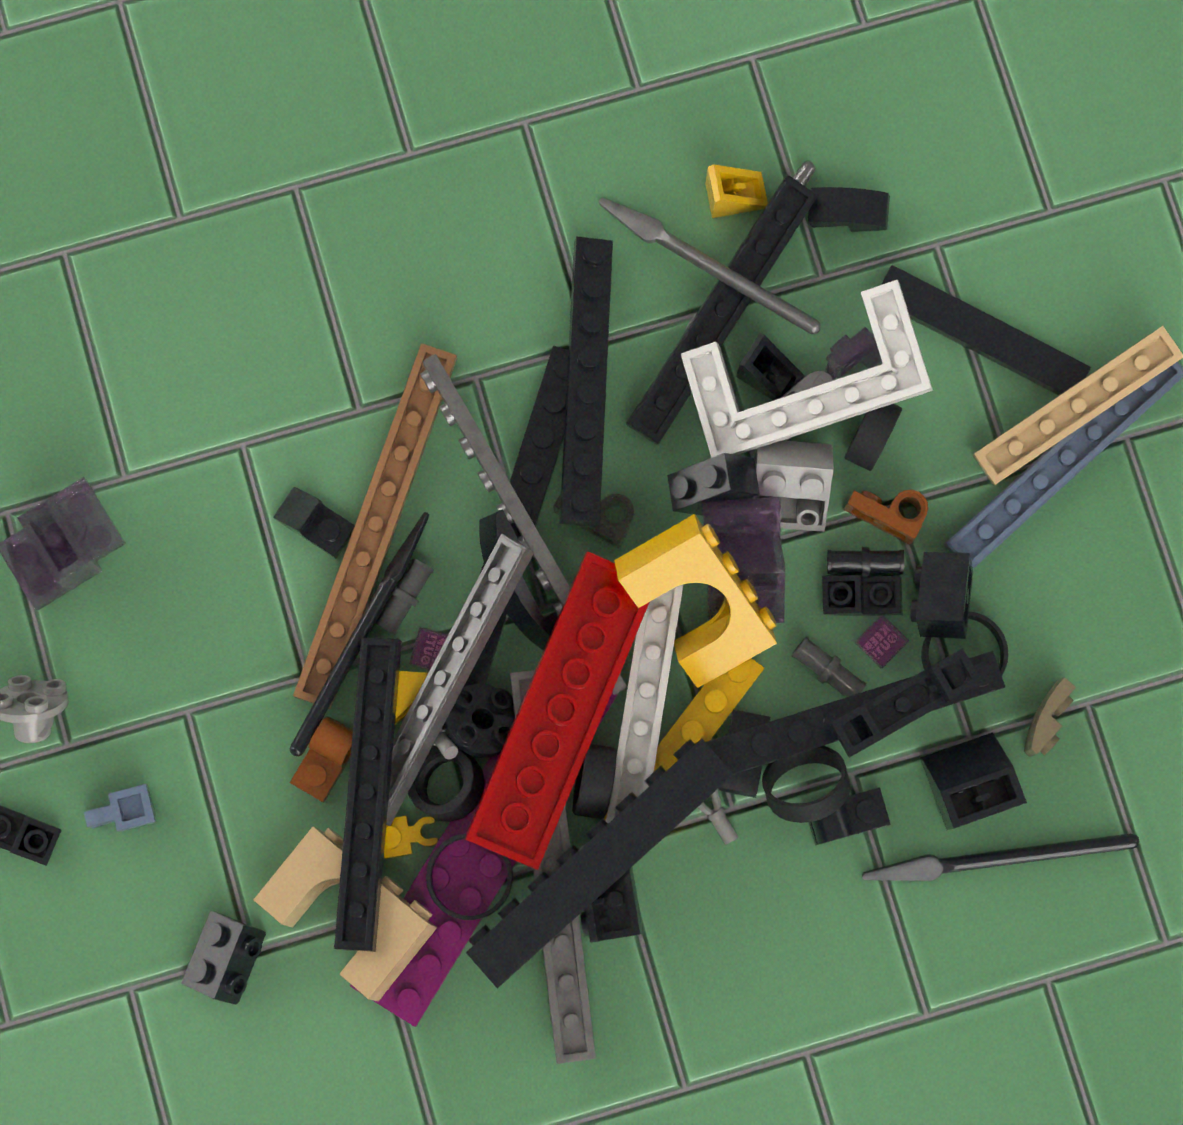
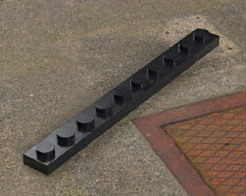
(533, 472)

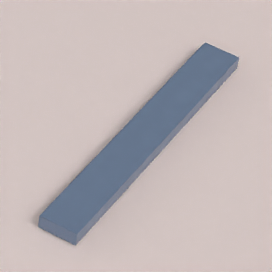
(1055, 470)

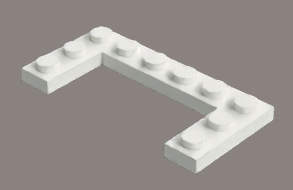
(897, 379)

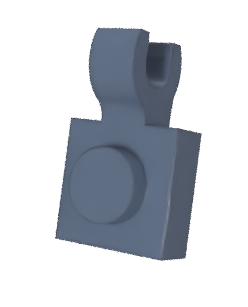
(127, 809)

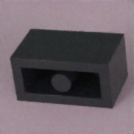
(713, 480)
(943, 595)

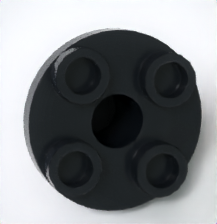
(481, 720)

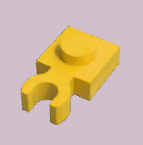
(401, 836)

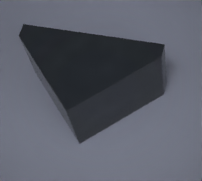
(768, 369)

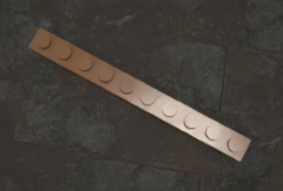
(374, 524)

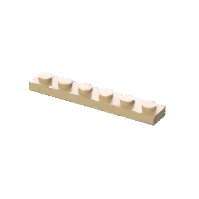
(1078, 405)

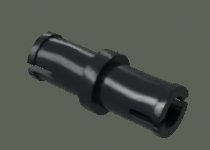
(865, 561)

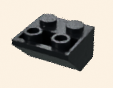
(972, 781)

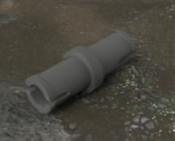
(404, 596)
(828, 668)

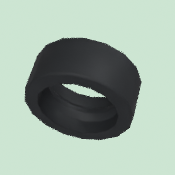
(872, 436)
(595, 782)
(466, 799)

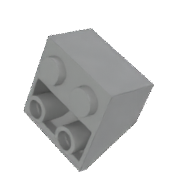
(800, 478)

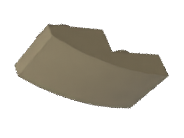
(1043, 727)

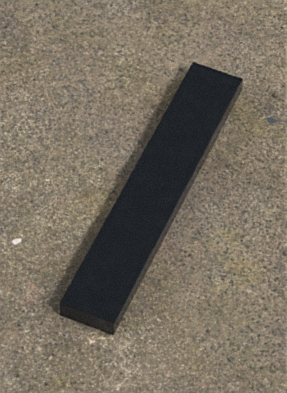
(988, 335)

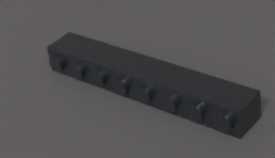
(599, 863)

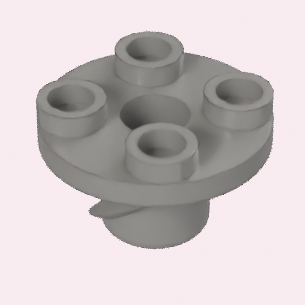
(32, 706)

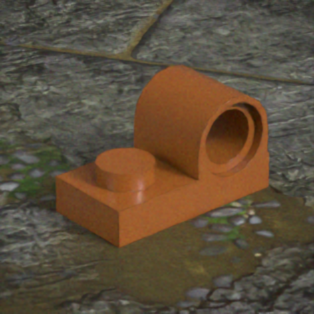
(869, 509)
(325, 760)

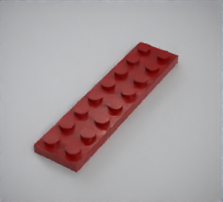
(558, 716)

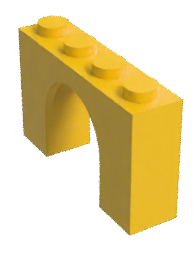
(691, 555)

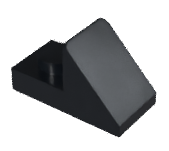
(314, 522)

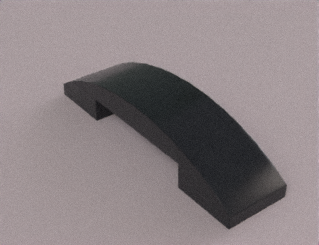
(521, 605)
(905, 702)

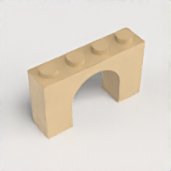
(317, 866)

